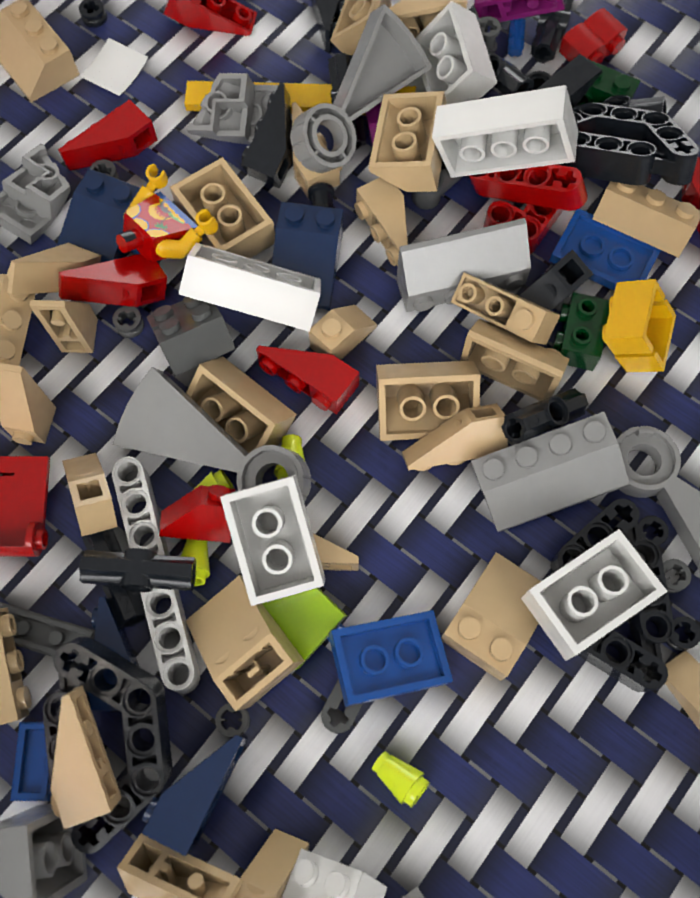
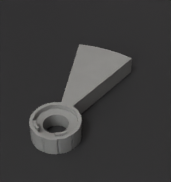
(381, 65)
(172, 425)
(676, 497)

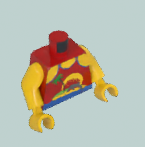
(158, 226)

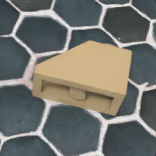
(340, 331)

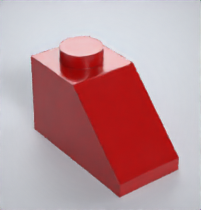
(197, 516)

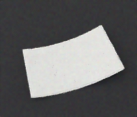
(115, 67)

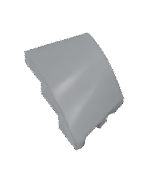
(231, 109)
(33, 196)

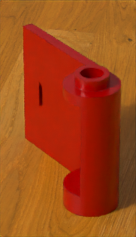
(23, 505)

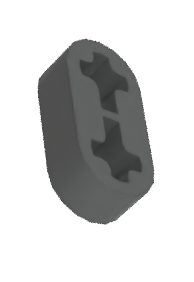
(333, 702)

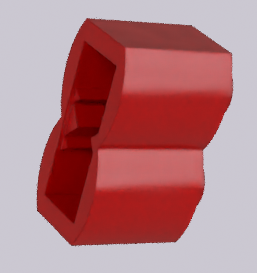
(594, 38)

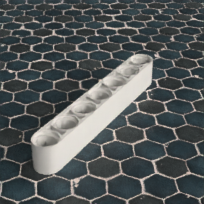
(174, 619)

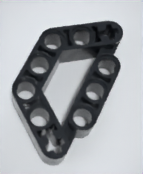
(632, 145)
(647, 648)
(135, 715)

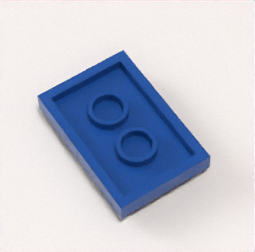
(605, 251)
(389, 658)

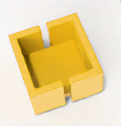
(639, 326)

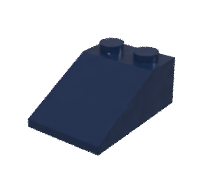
(98, 214)
(310, 243)
(186, 807)

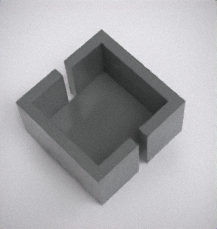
(190, 333)

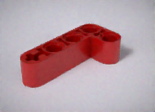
(540, 186)
(537, 224)

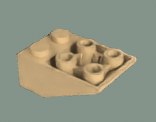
(242, 645)

